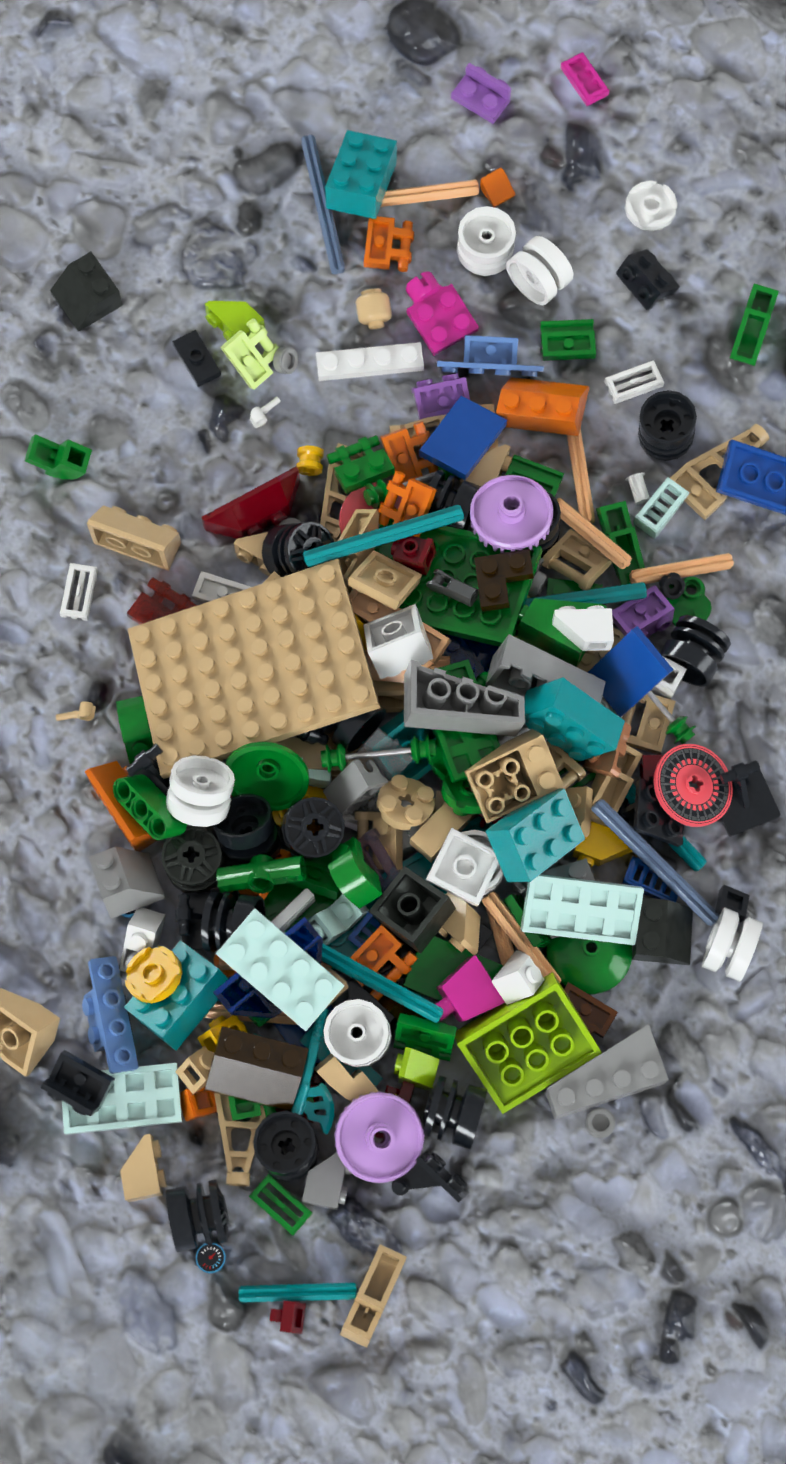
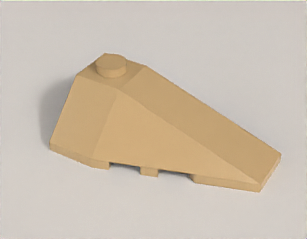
(25, 1031)

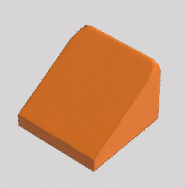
(497, 187)
(197, 1105)

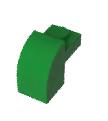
(61, 460)
(134, 726)
(352, 875)

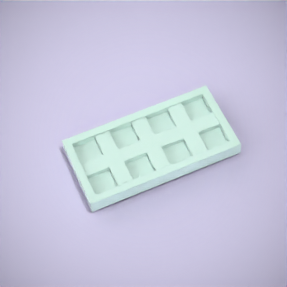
(582, 909)
(280, 969)
(134, 1100)

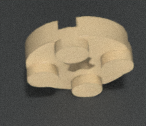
(407, 789)

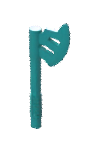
(300, 1104)

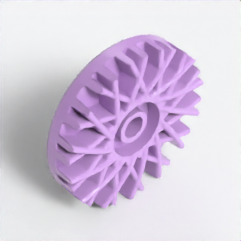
(511, 513)
(395, 1153)

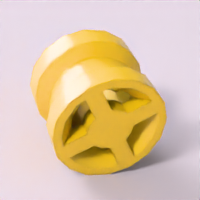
(310, 460)

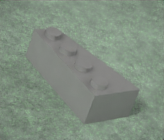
(521, 667)
(458, 704)
(614, 1074)

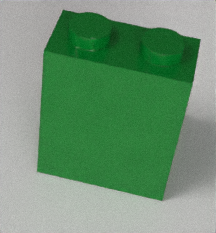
(537, 629)

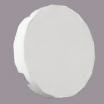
(651, 206)

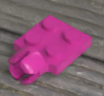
(438, 313)

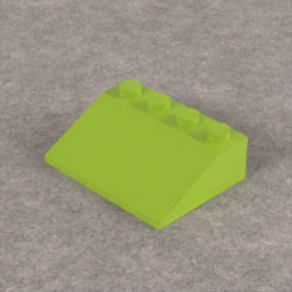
(527, 1044)

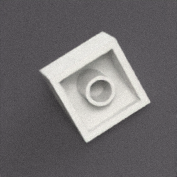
(396, 641)

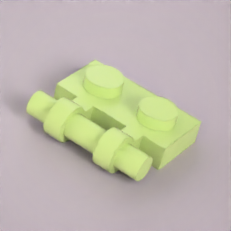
(246, 358)

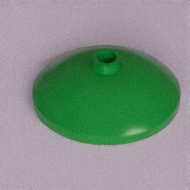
(269, 772)
(586, 970)

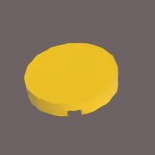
(153, 974)

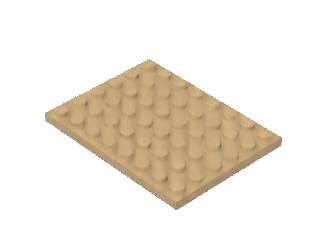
(253, 666)

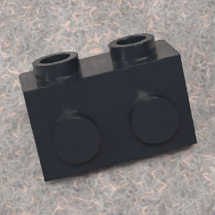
(646, 278)
(78, 1084)

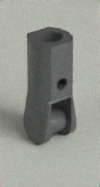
(455, 589)

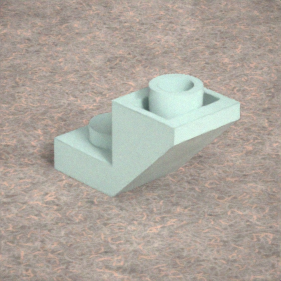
(337, 919)

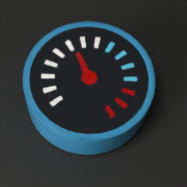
(210, 1258)

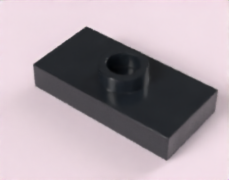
(196, 358)

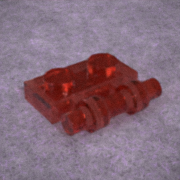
(150, 608)

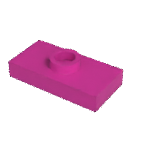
(584, 79)

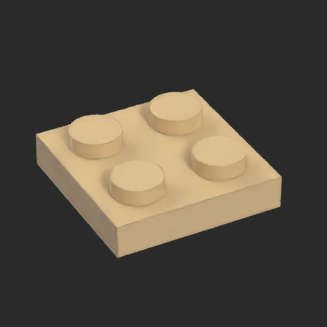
(384, 580)

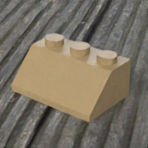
(134, 536)

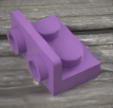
(482, 93)
(439, 397)
(648, 614)

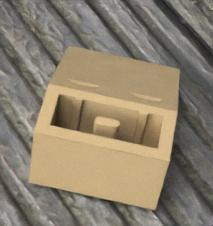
(513, 775)

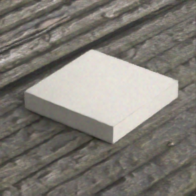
(463, 867)

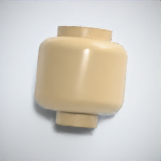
(373, 308)

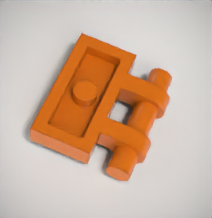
(380, 240)
(400, 451)
(415, 500)
(378, 951)

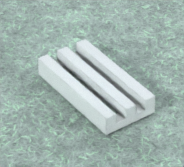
(619, 397)
(75, 613)
(294, 910)

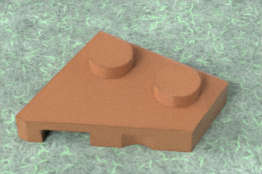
(606, 763)

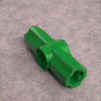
(261, 874)

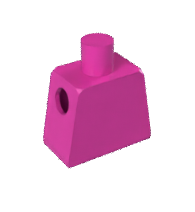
(468, 991)

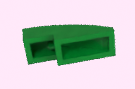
(754, 324)
(616, 525)

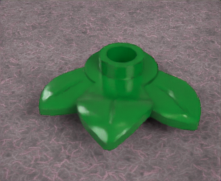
(692, 605)

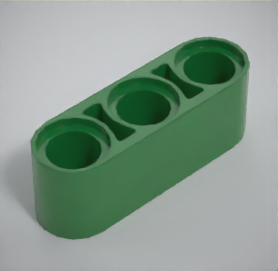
(147, 806)

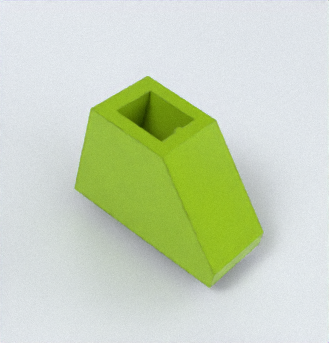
(231, 316)
(416, 1068)

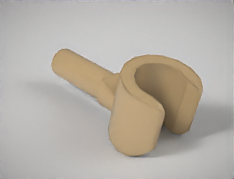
(86, 712)

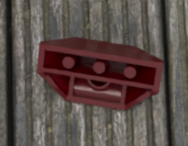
(255, 509)

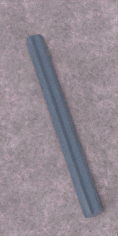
(325, 215)
(655, 862)

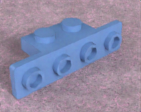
(490, 353)
(107, 1017)

